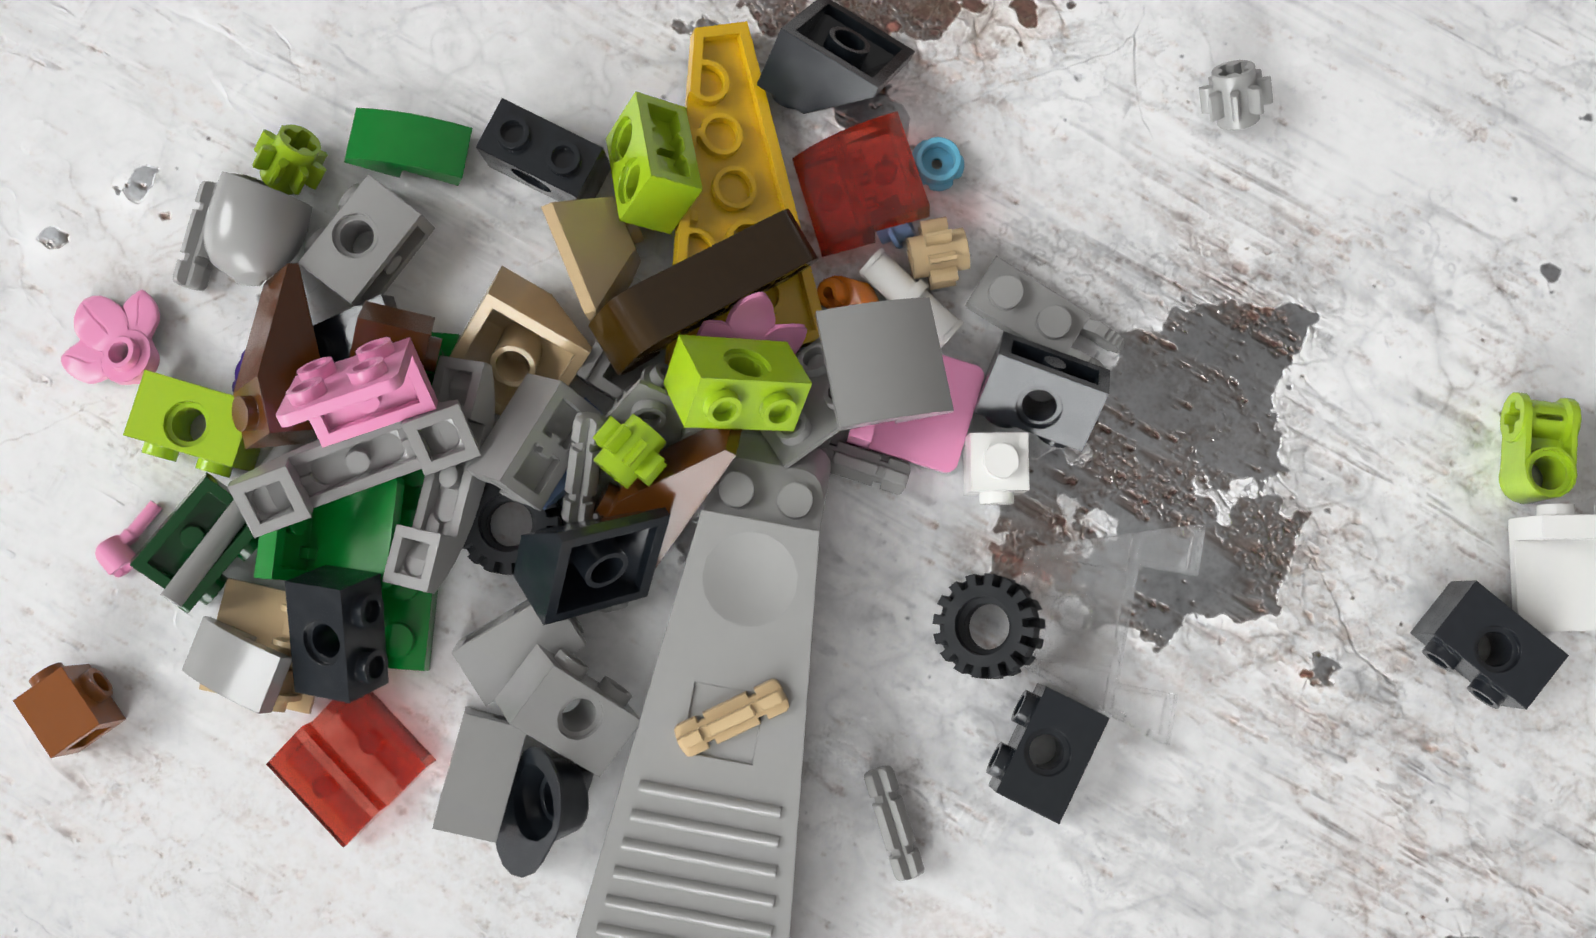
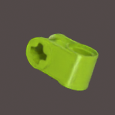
(1537, 436)

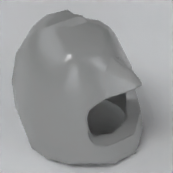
(253, 228)

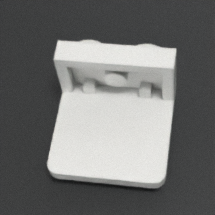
(1554, 568)

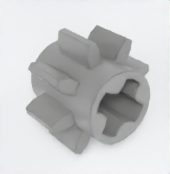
(1236, 95)

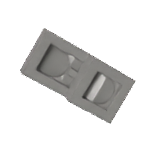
(236, 665)

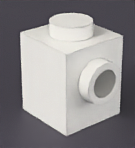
(996, 466)

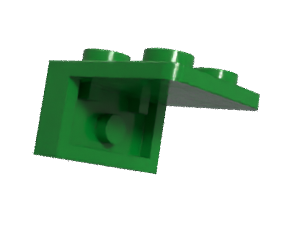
(341, 533)

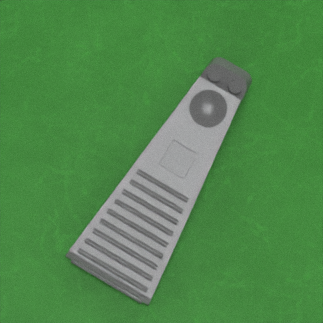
(714, 835)

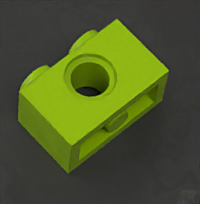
(736, 383)
(164, 419)

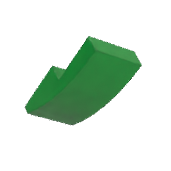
(408, 142)

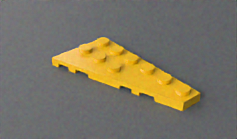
(737, 163)

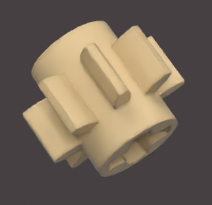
(938, 253)

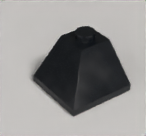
(830, 59)
(590, 563)

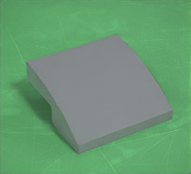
(883, 362)

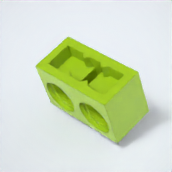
(653, 163)

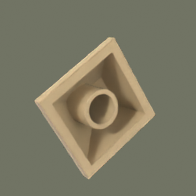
(594, 248)
(520, 333)

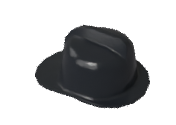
(542, 807)

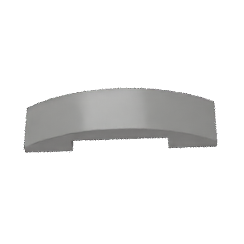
(311, 476)
(450, 497)

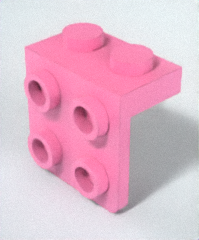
(360, 392)
(933, 440)

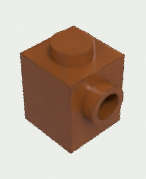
(69, 707)

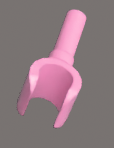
(115, 552)

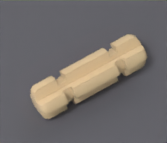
(731, 717)

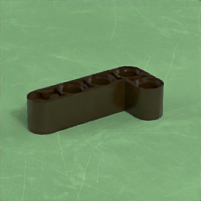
(699, 289)

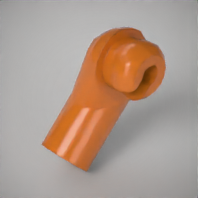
(844, 291)

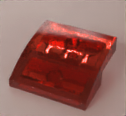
(860, 184)
(350, 764)

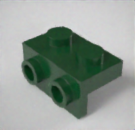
(182, 533)

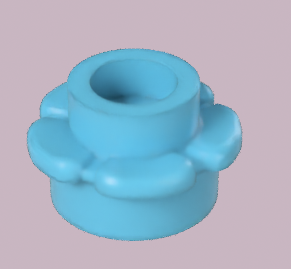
(944, 151)

